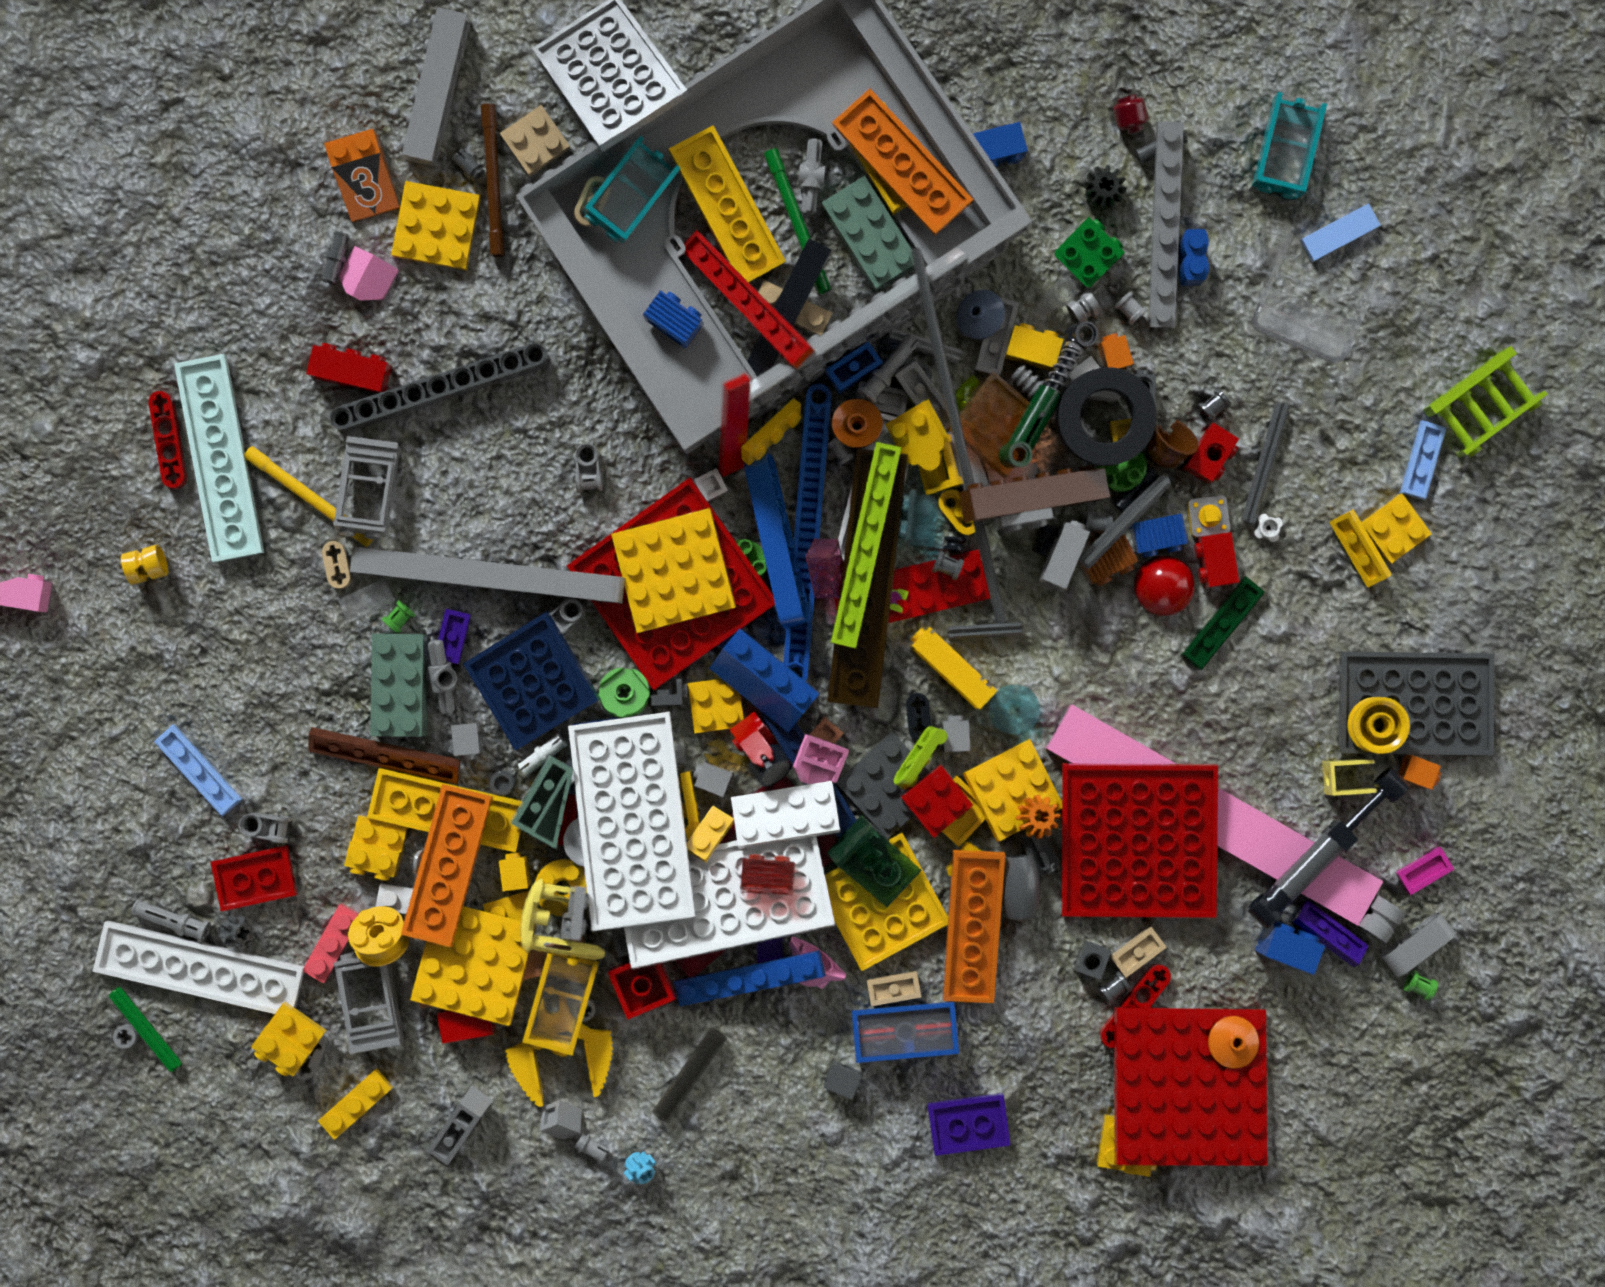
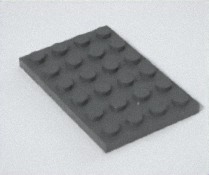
(1443, 694)

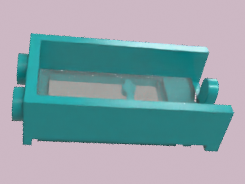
(1288, 147)
(629, 191)

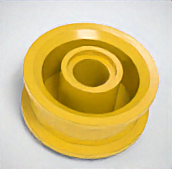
(1395, 723)
(553, 873)
(377, 936)

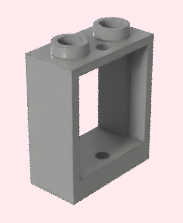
(1063, 555)

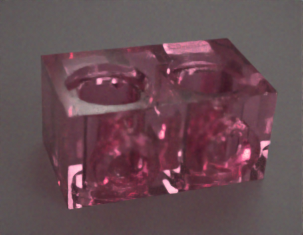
(825, 567)

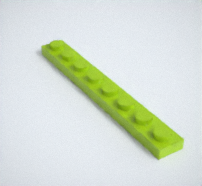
(866, 545)

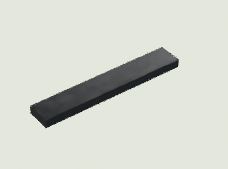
(791, 301)

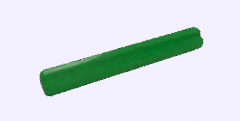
(145, 1029)

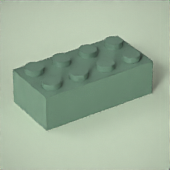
(869, 234)
(399, 685)

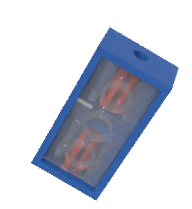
(905, 1032)

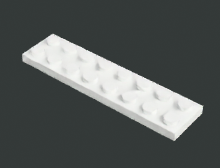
(197, 968)

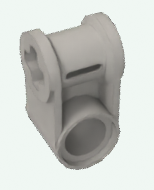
(588, 470)
(563, 620)
(270, 826)

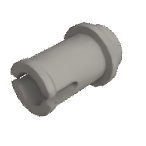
(591, 1147)

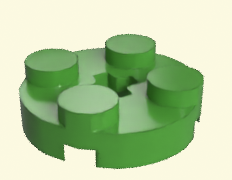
(625, 679)

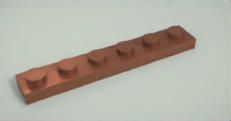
(384, 755)

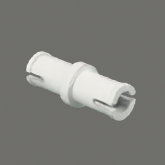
(541, 754)

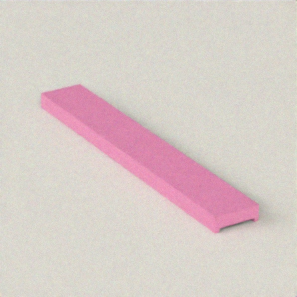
(1241, 827)

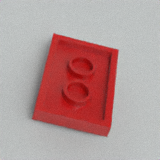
(254, 878)

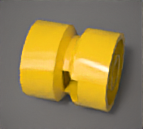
(148, 563)

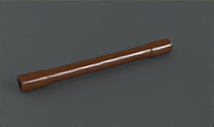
(489, 127)

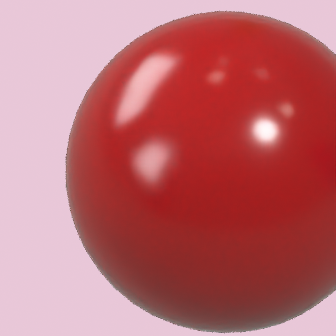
(1164, 585)

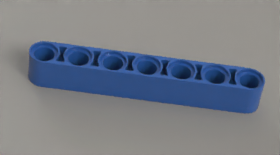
(777, 542)

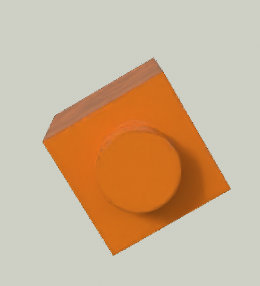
(1115, 352)
(1420, 772)

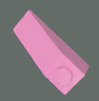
(26, 593)

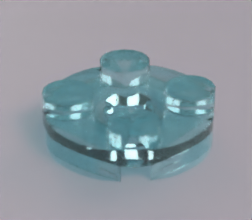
(1028, 709)

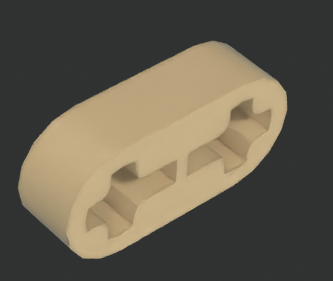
(331, 566)

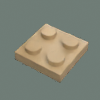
(535, 140)

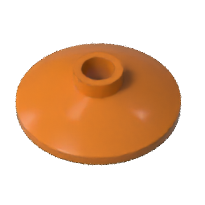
(859, 412)
(1222, 1038)

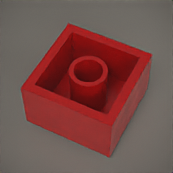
(936, 800)
(641, 988)

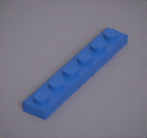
(750, 978)

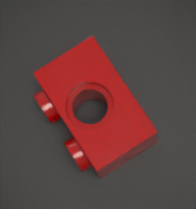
(1199, 463)

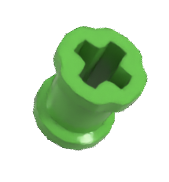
(398, 617)
(1420, 985)

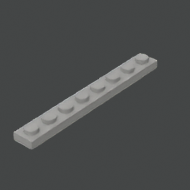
(1165, 224)

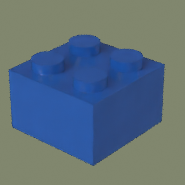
(1293, 949)

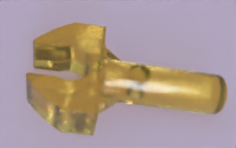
(726, 755)

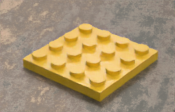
(673, 570)
(878, 930)
(480, 970)

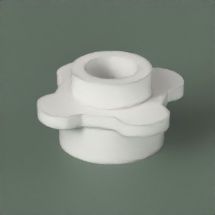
(1274, 523)

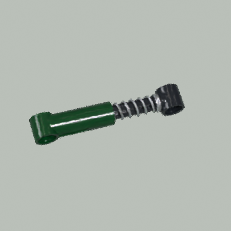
(1046, 397)

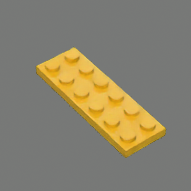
(726, 204)
(412, 803)

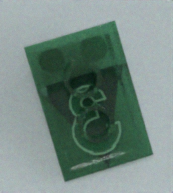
(873, 861)

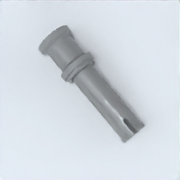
(881, 377)
(181, 928)

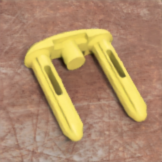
(532, 915)

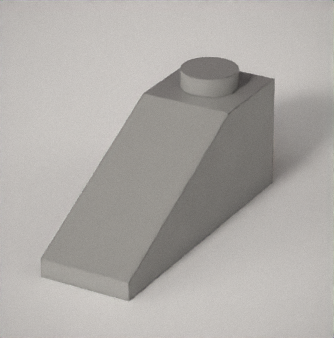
(459, 1125)

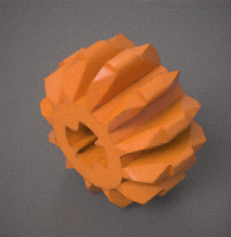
(1047, 818)

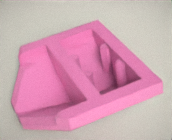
(367, 276)
(819, 760)

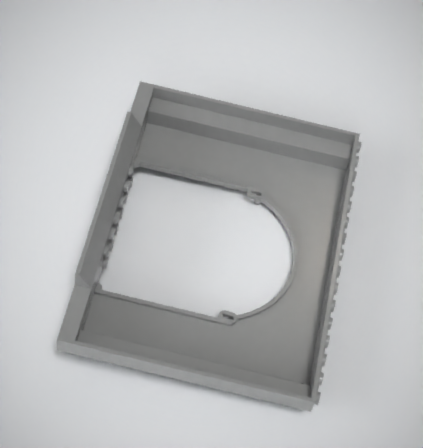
(788, 75)

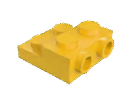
(376, 848)
(288, 1040)
(1106, 1152)

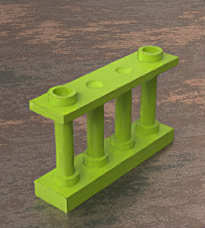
(1482, 377)

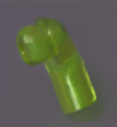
(963, 392)

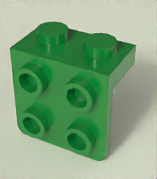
(1089, 252)

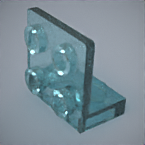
(920, 519)

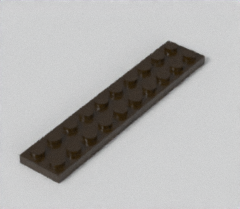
(858, 670)

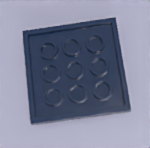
(531, 681)

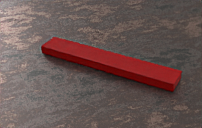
(734, 423)

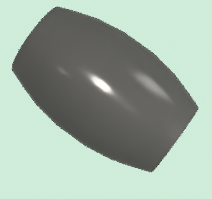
(1021, 887)

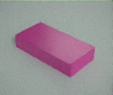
(1424, 870)

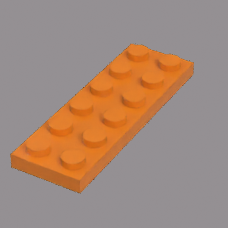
(902, 162)
(447, 865)
(973, 926)

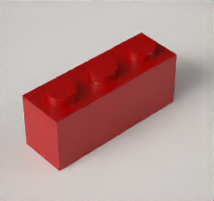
(349, 368)

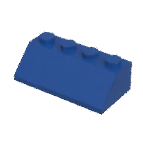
(764, 680)

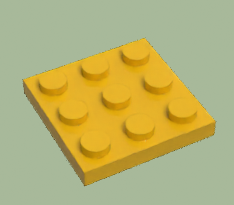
(436, 225)
(1005, 783)

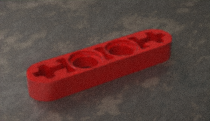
(163, 441)
(1131, 1001)

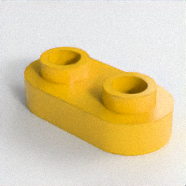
(954, 514)

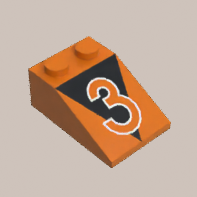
(362, 175)

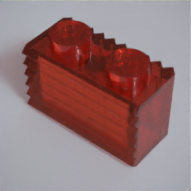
(768, 876)

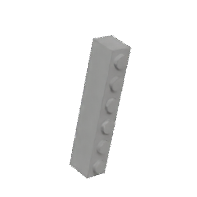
(436, 87)

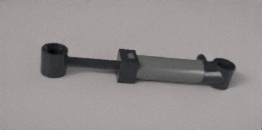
(1335, 839)

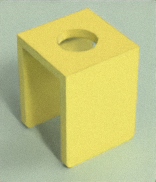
(1329, 777)

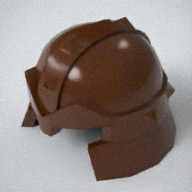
(1173, 448)

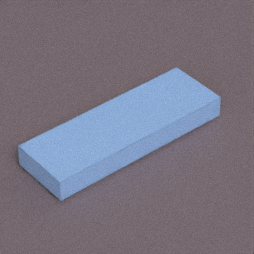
(1340, 232)
(1423, 460)

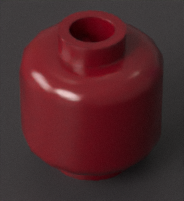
(1130, 113)

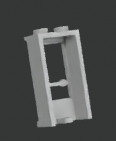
(375, 453)
(374, 1035)

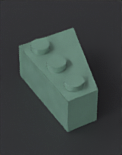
(545, 802)

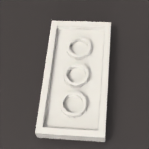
(785, 814)

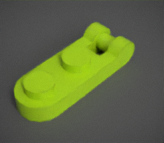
(919, 757)

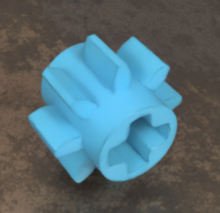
(639, 1167)

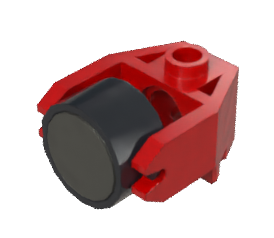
(767, 759)

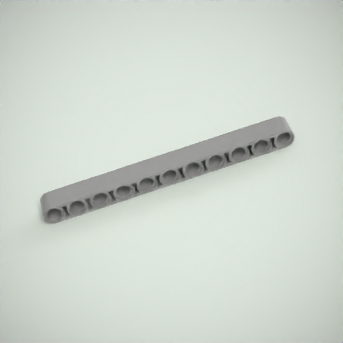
(487, 575)

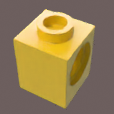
(514, 872)

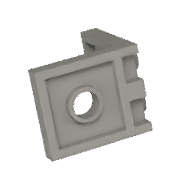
(1015, 522)

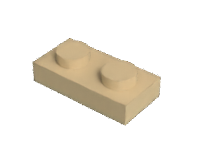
(1138, 951)
(893, 988)

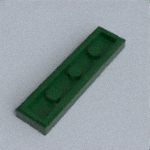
(1223, 623)

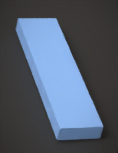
(198, 770)

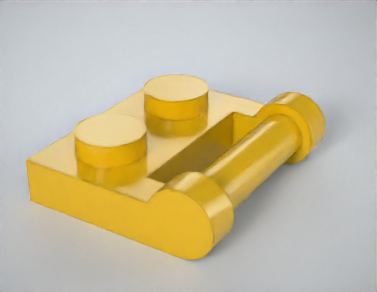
(936, 480)

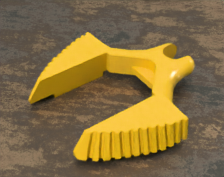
(525, 1065)

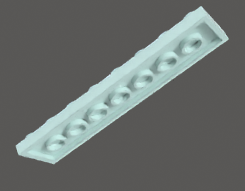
(219, 458)

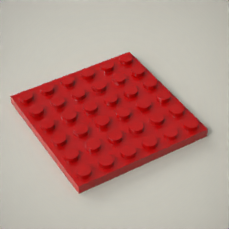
(672, 648)
(1139, 840)
(1177, 1099)

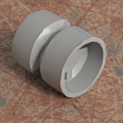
(1382, 918)

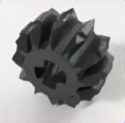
(1101, 195)

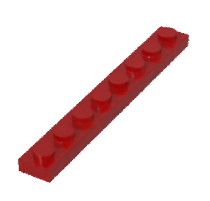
(747, 300)

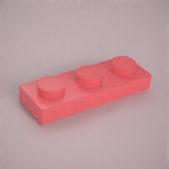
(330, 944)

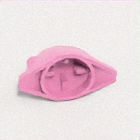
(832, 970)

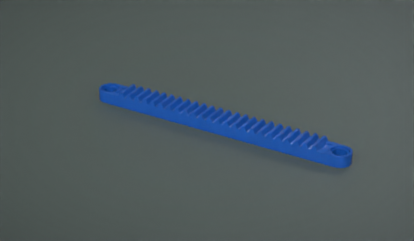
(808, 516)

